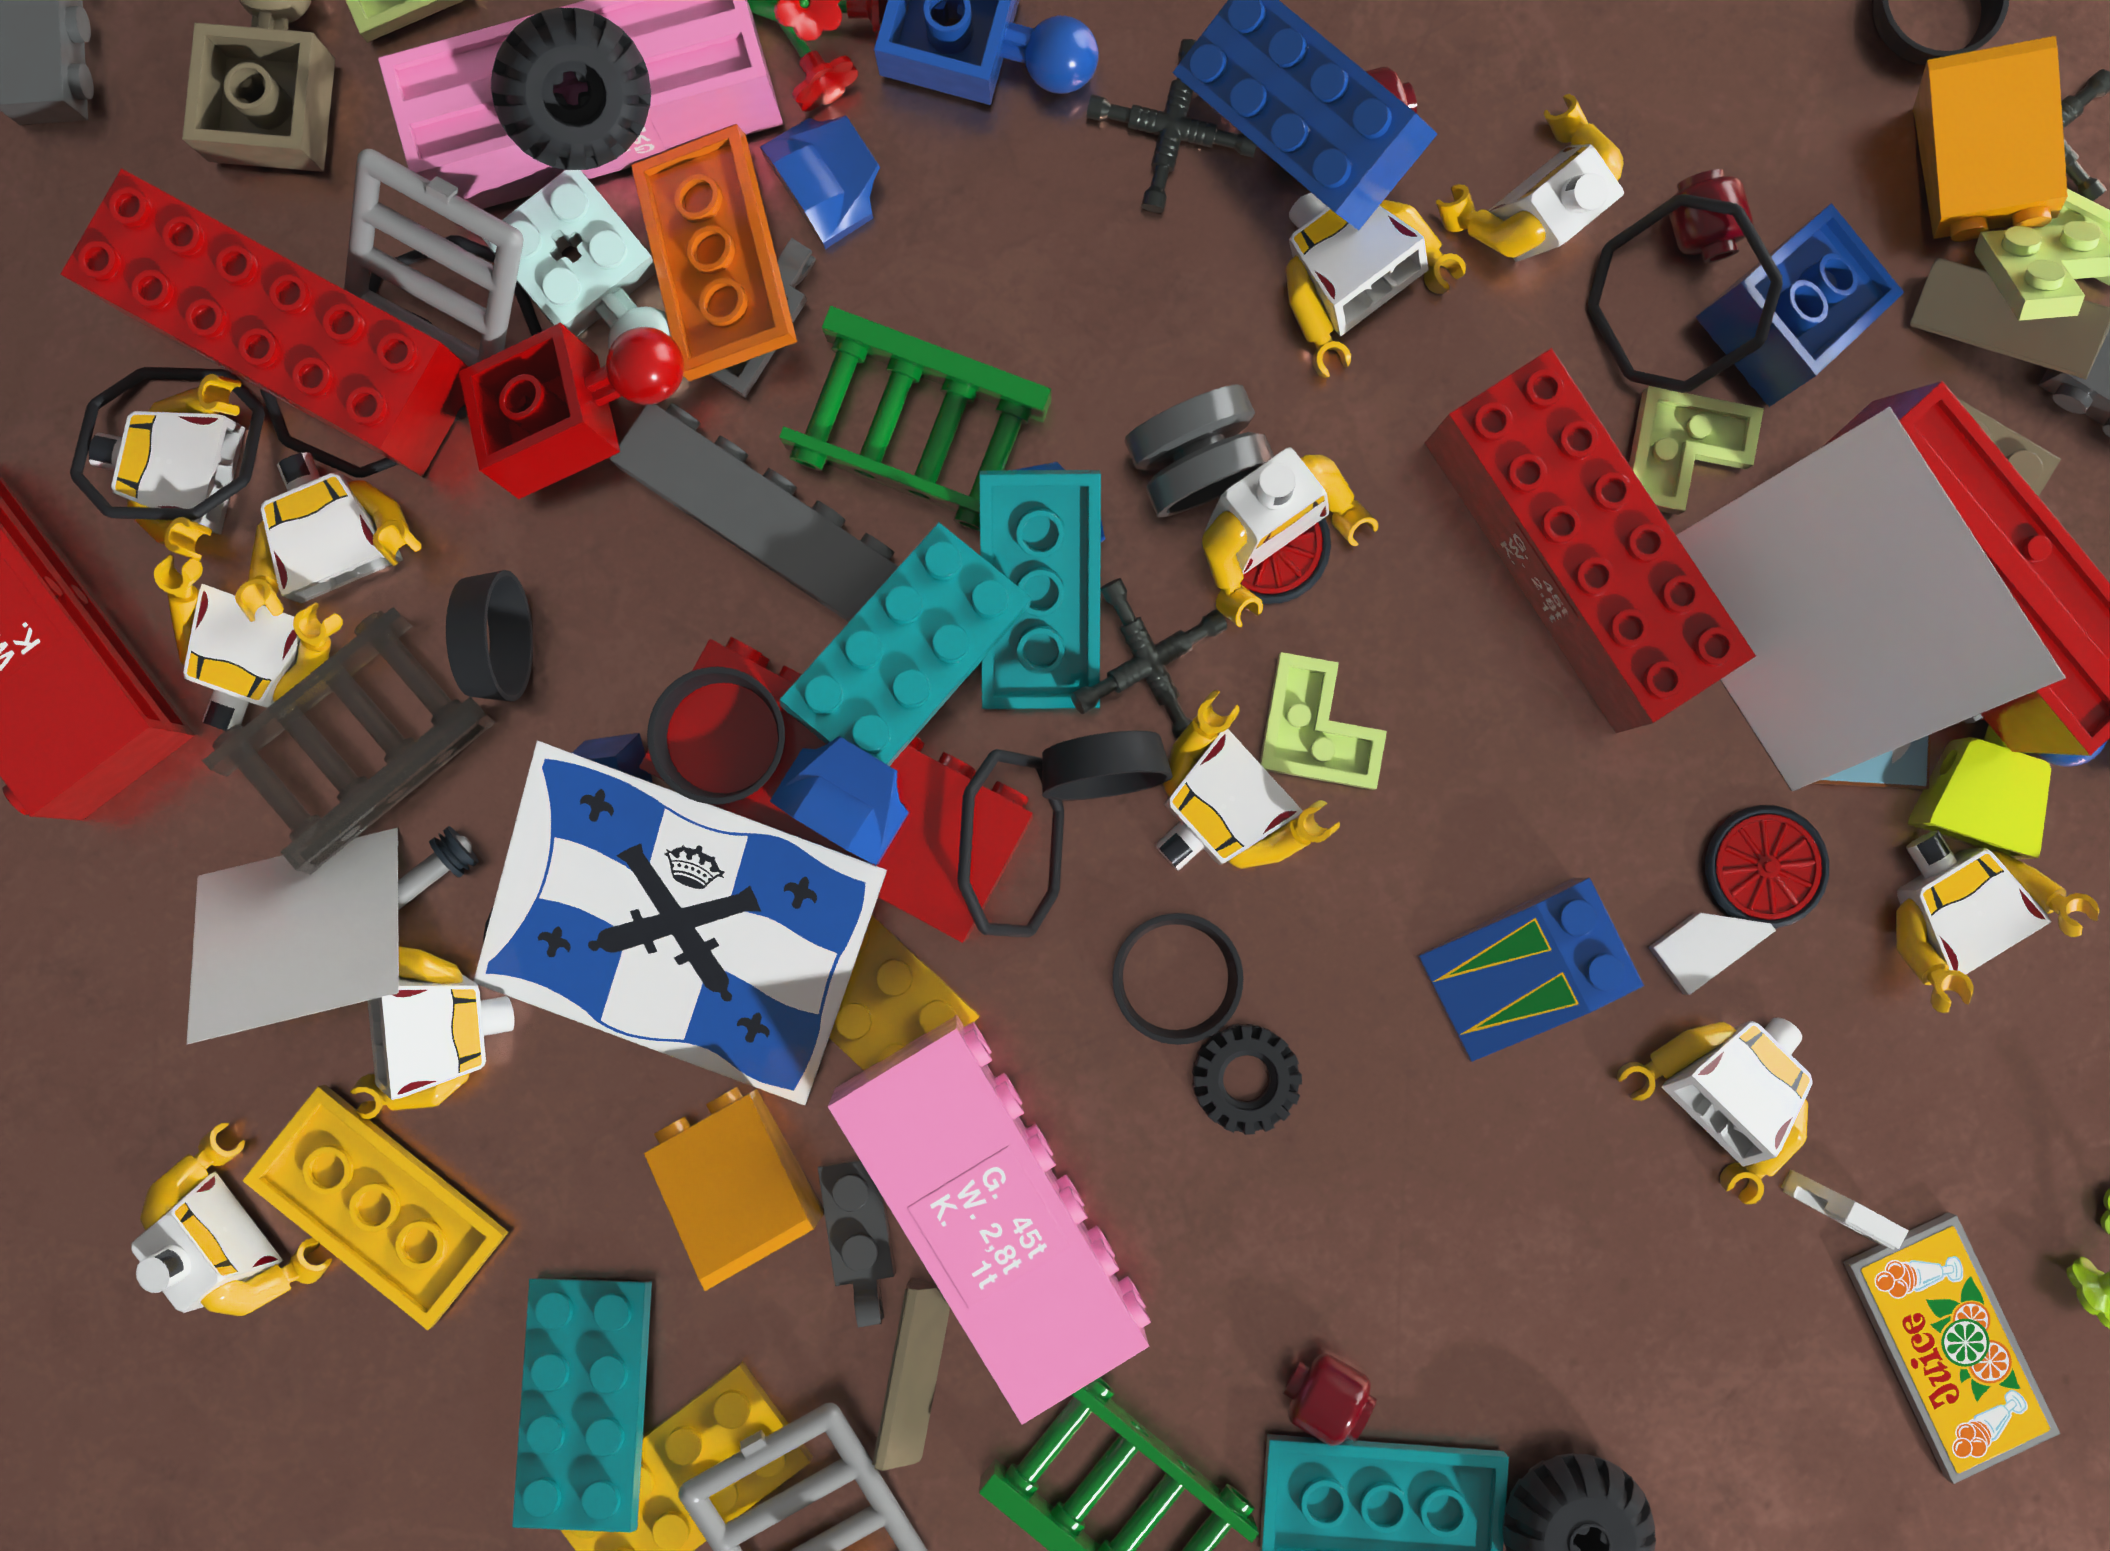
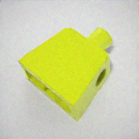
(1986, 797)

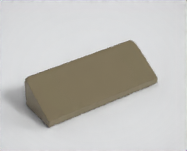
(1970, 309)
(912, 1376)

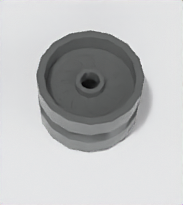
(1198, 449)

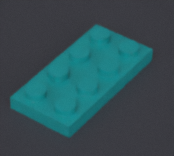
(1047, 541)
(907, 648)
(582, 1405)
(1381, 1497)

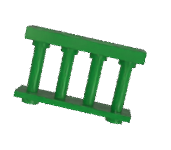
(907, 362)
(1062, 1525)

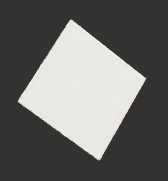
(292, 941)

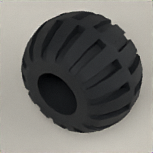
(541, 121)
(1570, 1498)

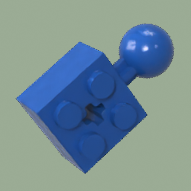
(968, 56)

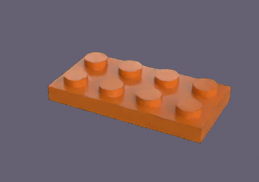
(713, 252)

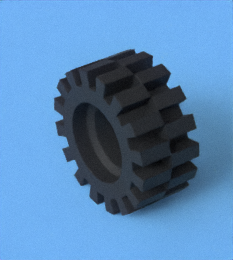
(1272, 1104)

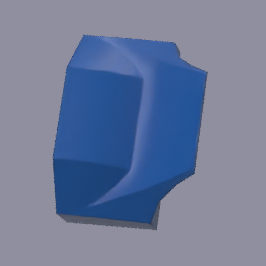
(826, 175)
(844, 798)

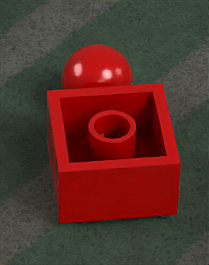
(546, 401)

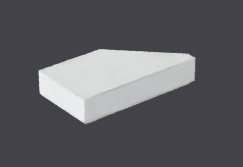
(1705, 947)
(1844, 1210)

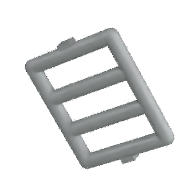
(442, 198)
(761, 1450)

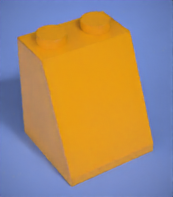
(1992, 138)
(732, 1186)

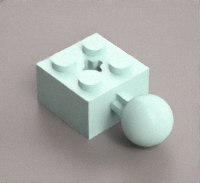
(610, 264)

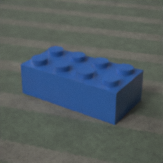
(1305, 105)

